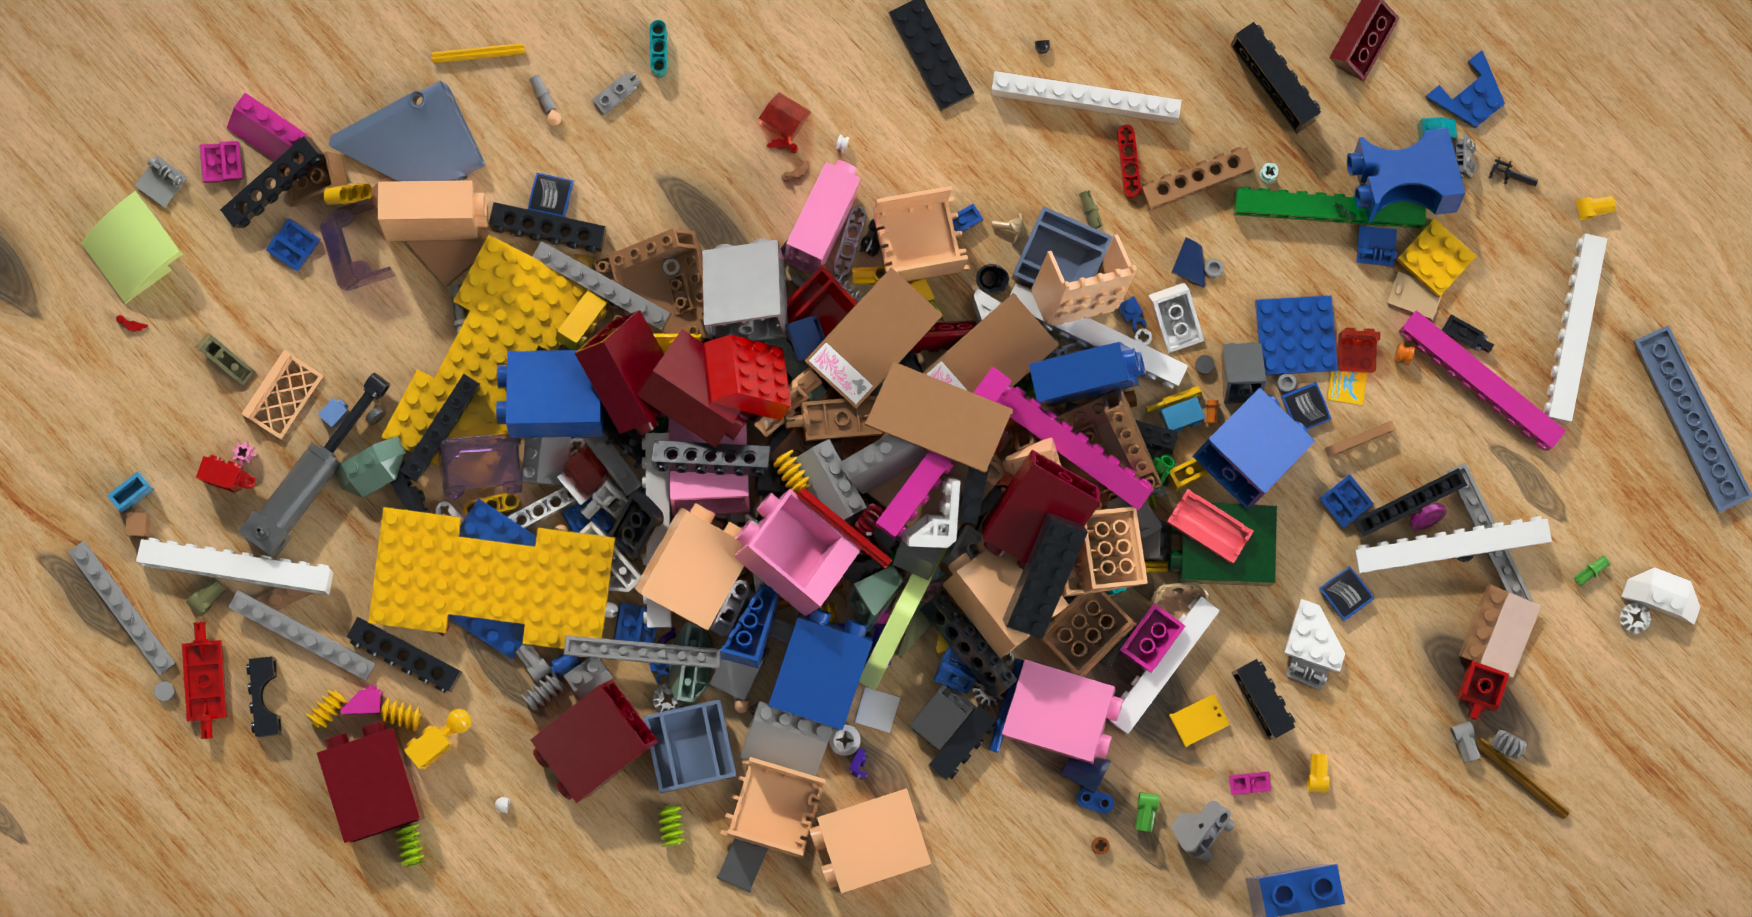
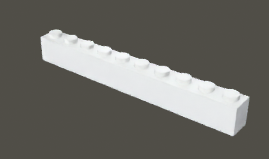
(1086, 97)
(1575, 329)
(1094, 334)
(658, 490)
(1453, 545)
(234, 566)

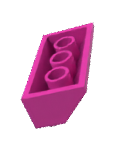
(263, 127)

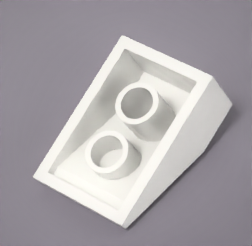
(1176, 317)

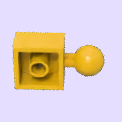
(435, 739)

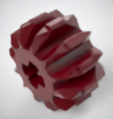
(866, 523)

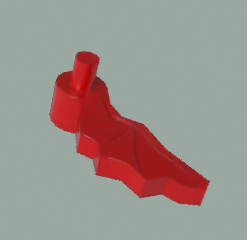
(783, 143)
(131, 325)

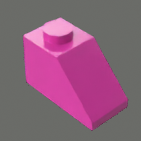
(365, 702)

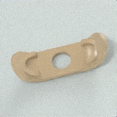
(1190, 588)

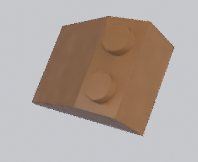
(311, 187)

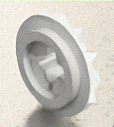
(1627, 619)
(658, 698)
(838, 746)

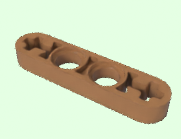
(1360, 438)

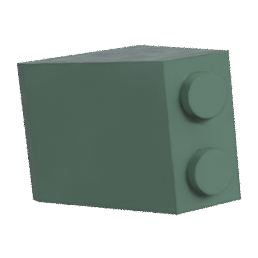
(874, 595)

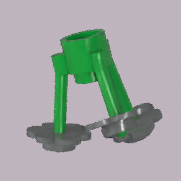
(1163, 469)

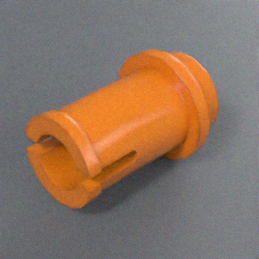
(1212, 411)

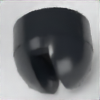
(1042, 46)

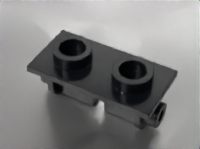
(869, 242)

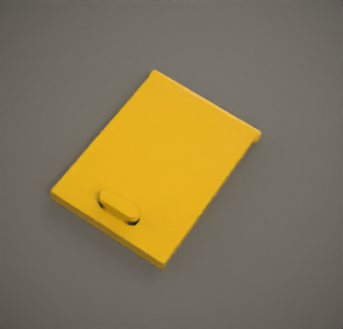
(1199, 720)

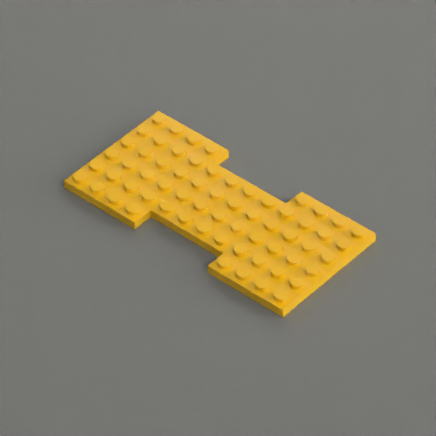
(512, 307)
(433, 573)

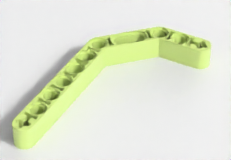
(895, 628)

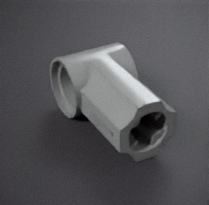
(536, 665)
(1464, 737)

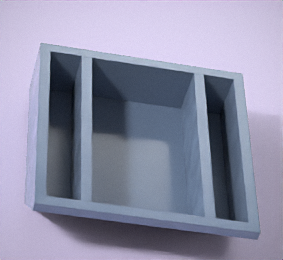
(1073, 244)
(691, 746)

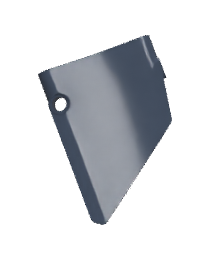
(414, 139)

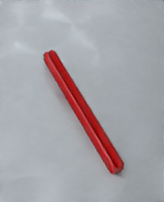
(843, 527)

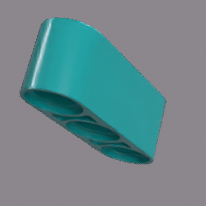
(658, 40)

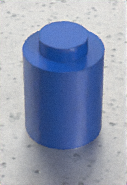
(564, 664)

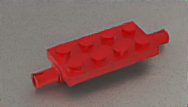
(204, 680)

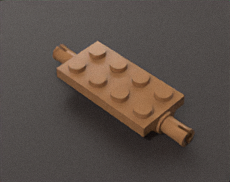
(833, 419)

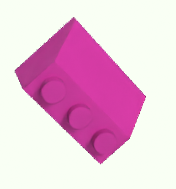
(1152, 638)

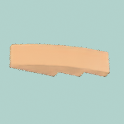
(798, 391)

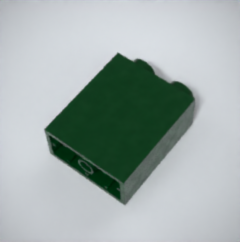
(1252, 567)

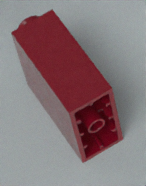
(618, 366)
(682, 393)
(1021, 509)
(593, 741)
(369, 782)

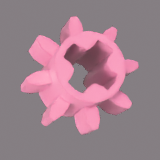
(238, 452)

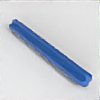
(997, 735)

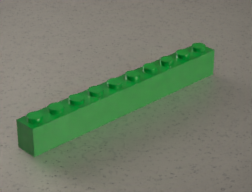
(1321, 208)

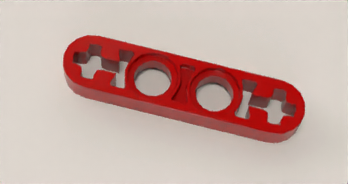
(1129, 161)

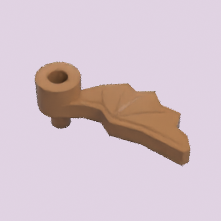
(798, 171)

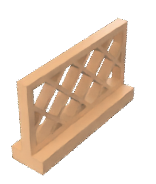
(268, 385)

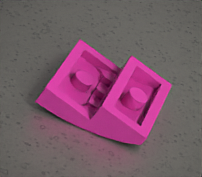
(220, 162)

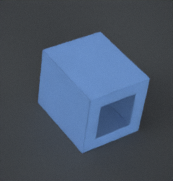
(334, 413)

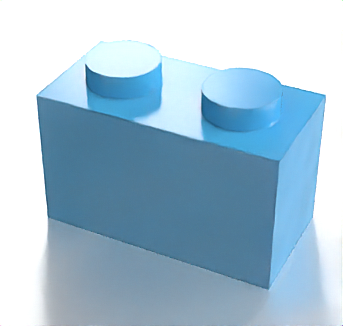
(1183, 415)
(130, 492)

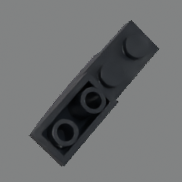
(410, 497)

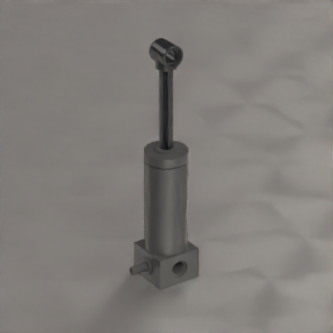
(305, 480)

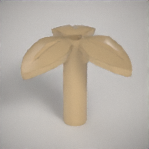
(1013, 225)

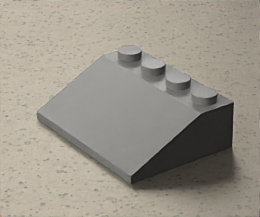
(786, 739)

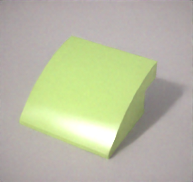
(131, 247)

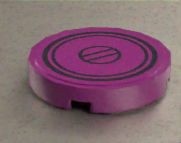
(1428, 517)

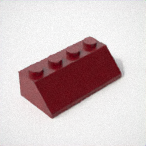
(1364, 38)
(943, 335)

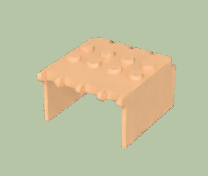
(919, 234)
(1087, 297)
(775, 807)

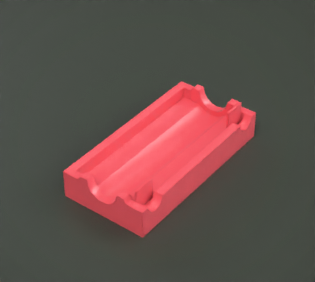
(1209, 526)

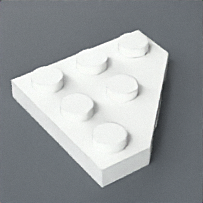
(1313, 638)

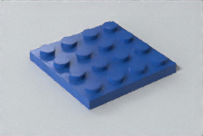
(1297, 335)

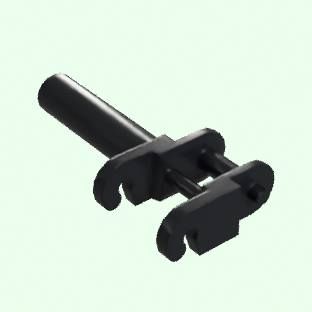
(1512, 174)

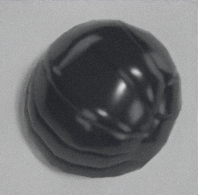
(992, 279)

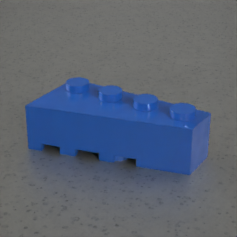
(751, 633)

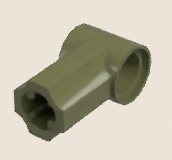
(202, 600)

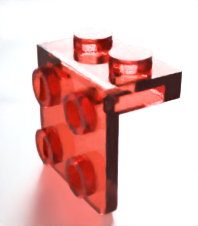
(1357, 350)

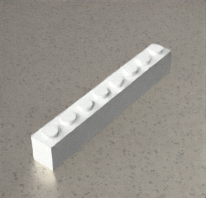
(1149, 684)

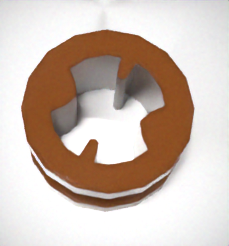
(1105, 849)

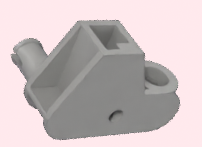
(608, 497)
(725, 619)
(1194, 829)

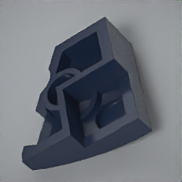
(1190, 263)
(1085, 774)

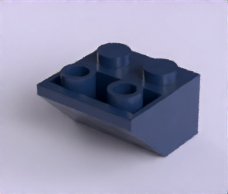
(805, 336)

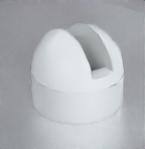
(611, 610)
(502, 804)

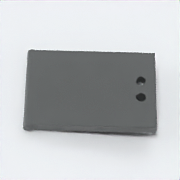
(1145, 515)
(742, 864)

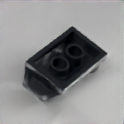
(636, 524)

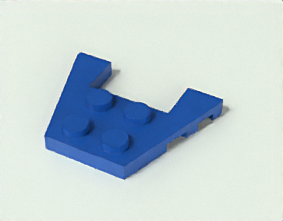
(1477, 100)

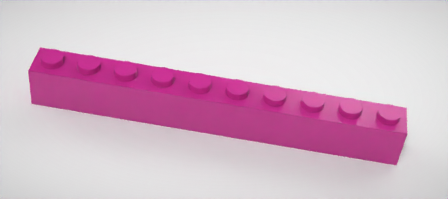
(1482, 381)
(1077, 448)
(932, 468)

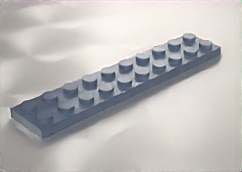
(1693, 419)

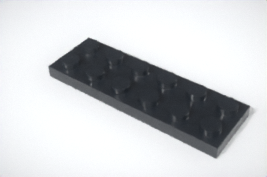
(931, 53)

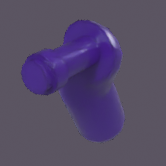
(668, 636)

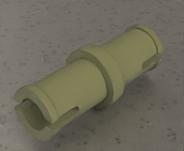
(1090, 209)

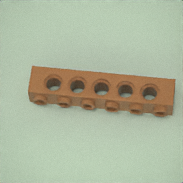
(1155, 200)

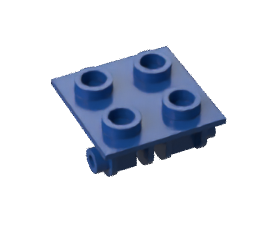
(1376, 246)

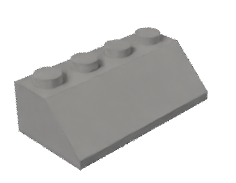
(544, 460)
(881, 462)
(830, 480)

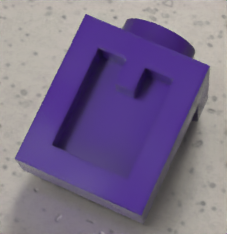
(859, 760)

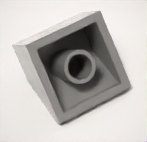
(588, 676)

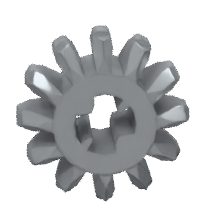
(983, 695)
(1509, 744)

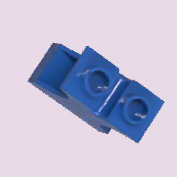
(1418, 174)

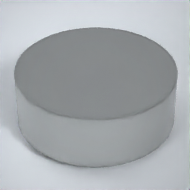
(1213, 268)
(1286, 383)
(164, 691)

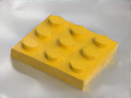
(1436, 258)

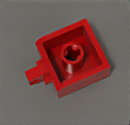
(223, 475)
(1471, 692)

